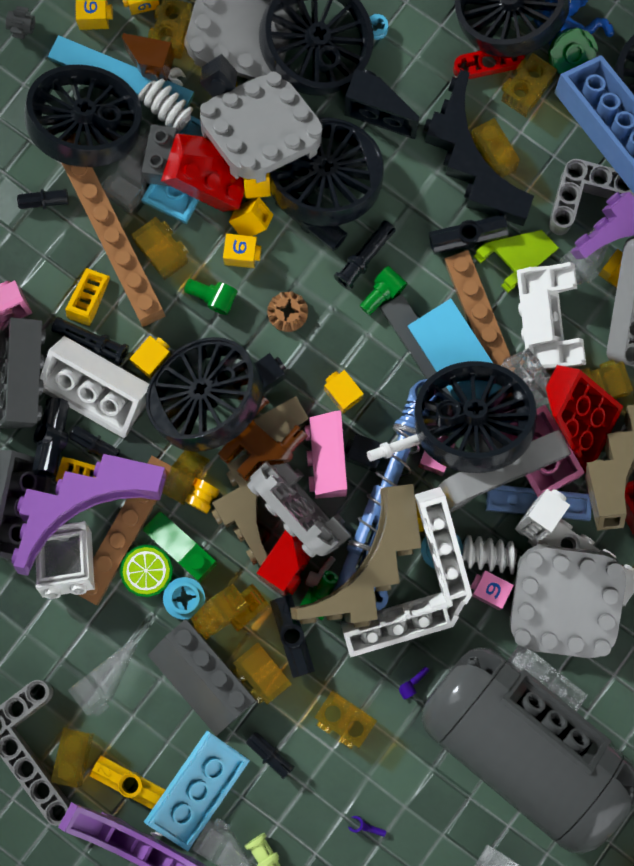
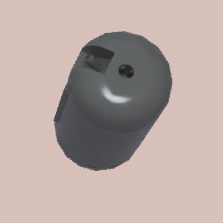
(531, 749)

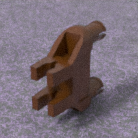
(261, 447)

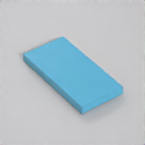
(168, 199)
(448, 341)
(196, 791)

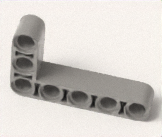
(576, 186)
(621, 334)
(542, 452)
(24, 752)

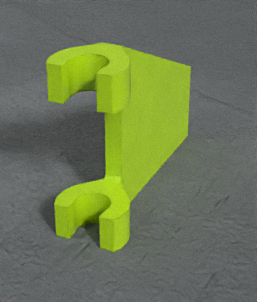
(518, 253)

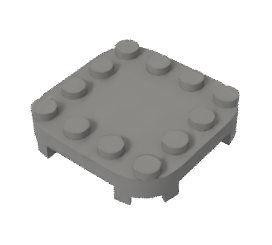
(233, 31)
(260, 126)
(297, 510)
(567, 601)

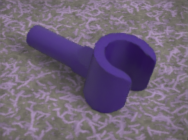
(407, 689)
(367, 827)

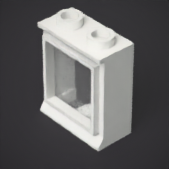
(66, 562)

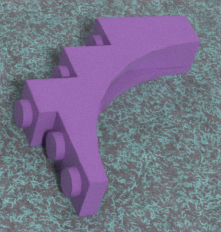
(618, 225)
(47, 512)
(121, 838)

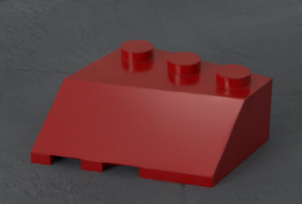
(202, 173)
(582, 412)
(284, 565)

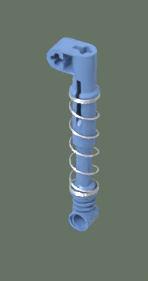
(405, 428)

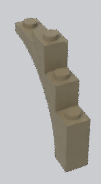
(608, 478)
(241, 504)
(356, 597)

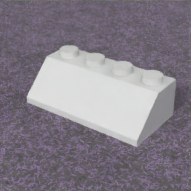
(93, 386)

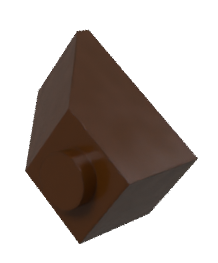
(150, 56)

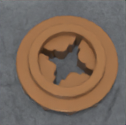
(295, 320)

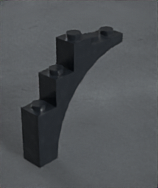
(487, 190)

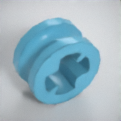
(379, 33)

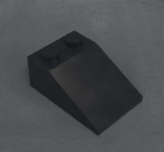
(377, 104)

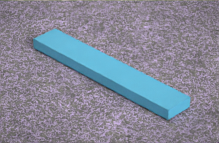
(71, 53)

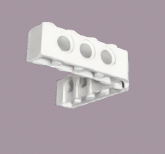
(544, 525)
(430, 612)

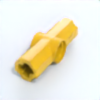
(114, 775)

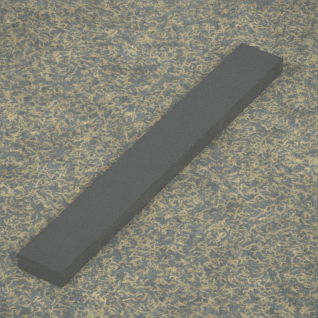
(399, 317)

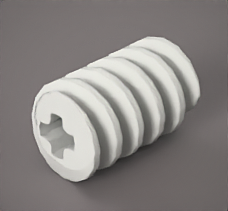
(165, 105)
(489, 554)

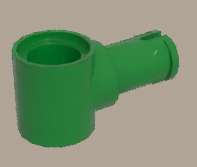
(387, 285)
(217, 297)
(323, 589)

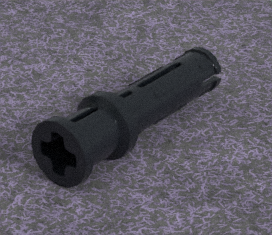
(358, 263)
(102, 344)

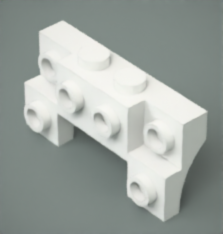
(542, 315)

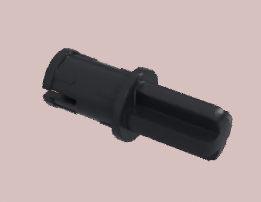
(43, 199)
(92, 443)
(269, 755)

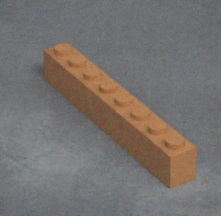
(115, 242)

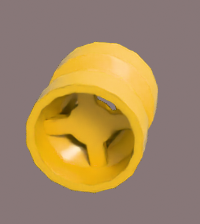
(202, 496)

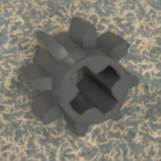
(20, 22)

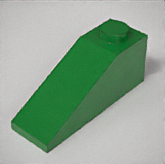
(180, 546)

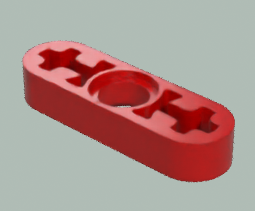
(469, 60)

